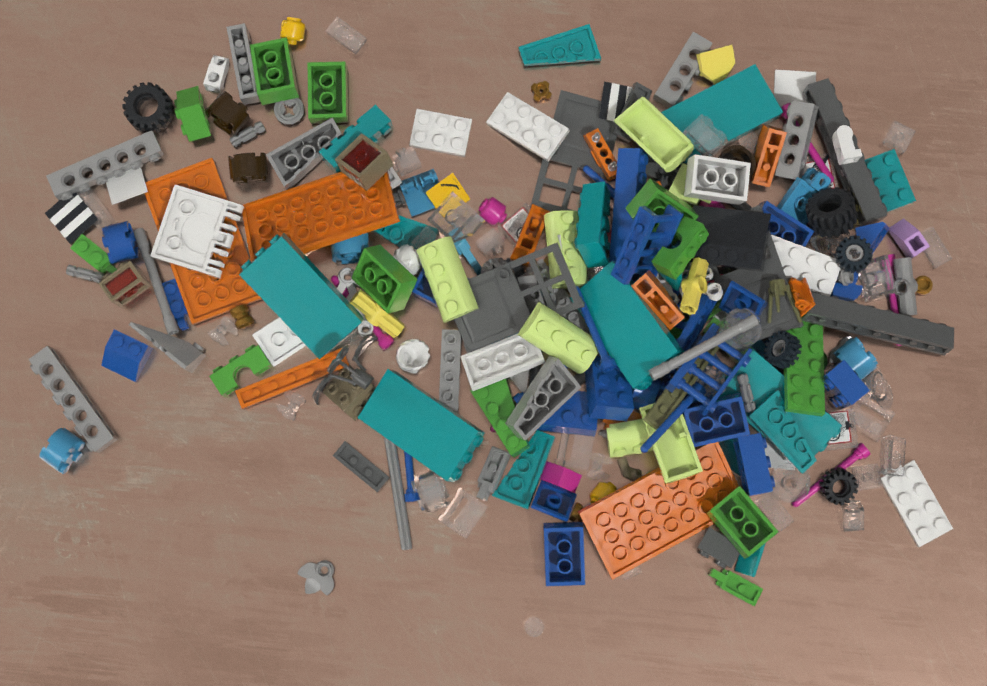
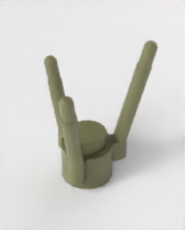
(776, 290)

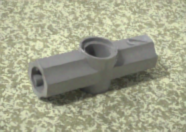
(904, 275)

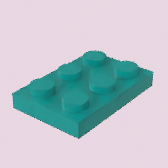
(890, 180)

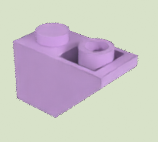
(908, 238)

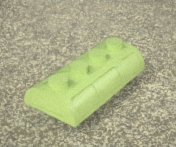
(655, 134)
(565, 224)
(447, 279)
(559, 338)
(626, 438)
(674, 450)

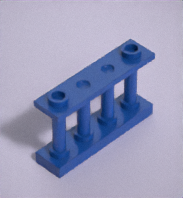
(637, 239)
(695, 324)
(690, 367)

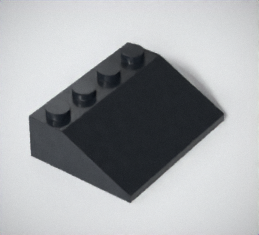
(734, 239)

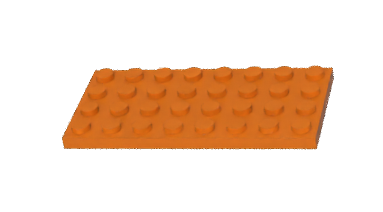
(320, 213)
(203, 294)
(654, 515)

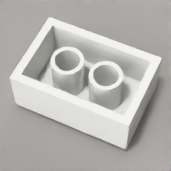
(717, 179)

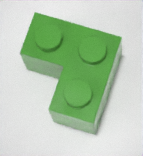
(192, 114)

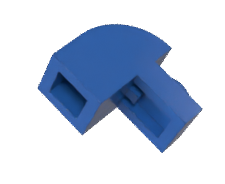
(849, 292)

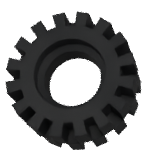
(848, 490)

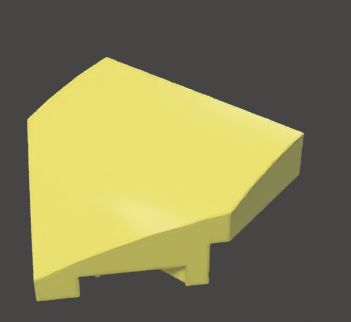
(716, 63)

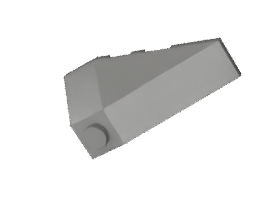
(179, 350)

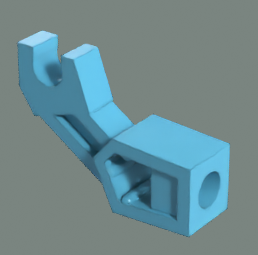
(463, 248)

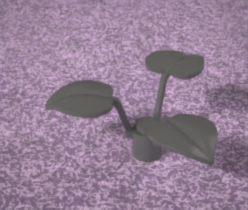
(359, 376)

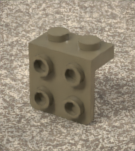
(347, 396)

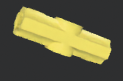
(694, 286)
(376, 314)

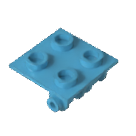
(415, 190)

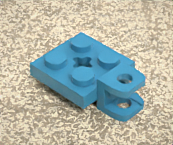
(803, 189)

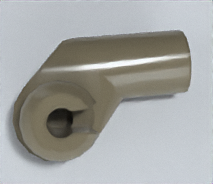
(627, 471)

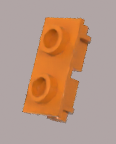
(802, 295)

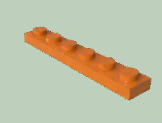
(287, 380)

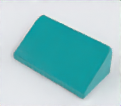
(749, 565)

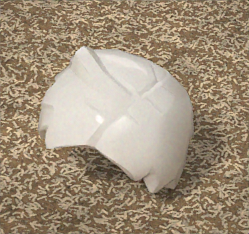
(408, 258)
(412, 355)

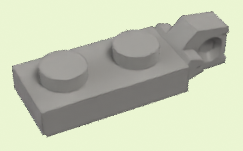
(492, 472)

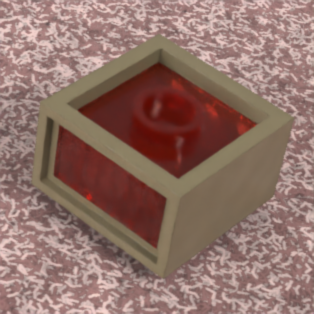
(364, 161)
(124, 283)

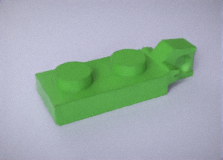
(93, 254)
(737, 586)

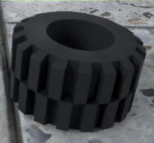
(138, 97)
(831, 212)

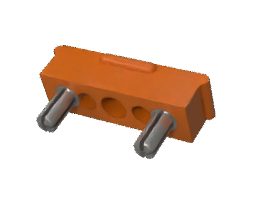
(594, 138)

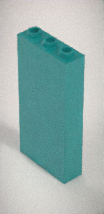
(733, 105)
(301, 295)
(628, 327)
(764, 380)
(421, 425)

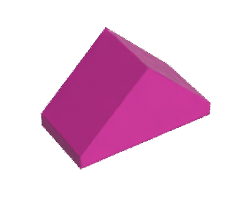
(560, 477)

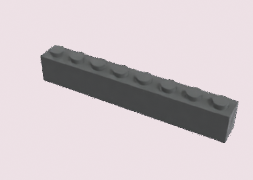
(854, 176)
(880, 324)

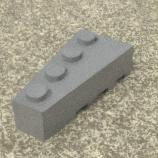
(302, 154)
(543, 398)

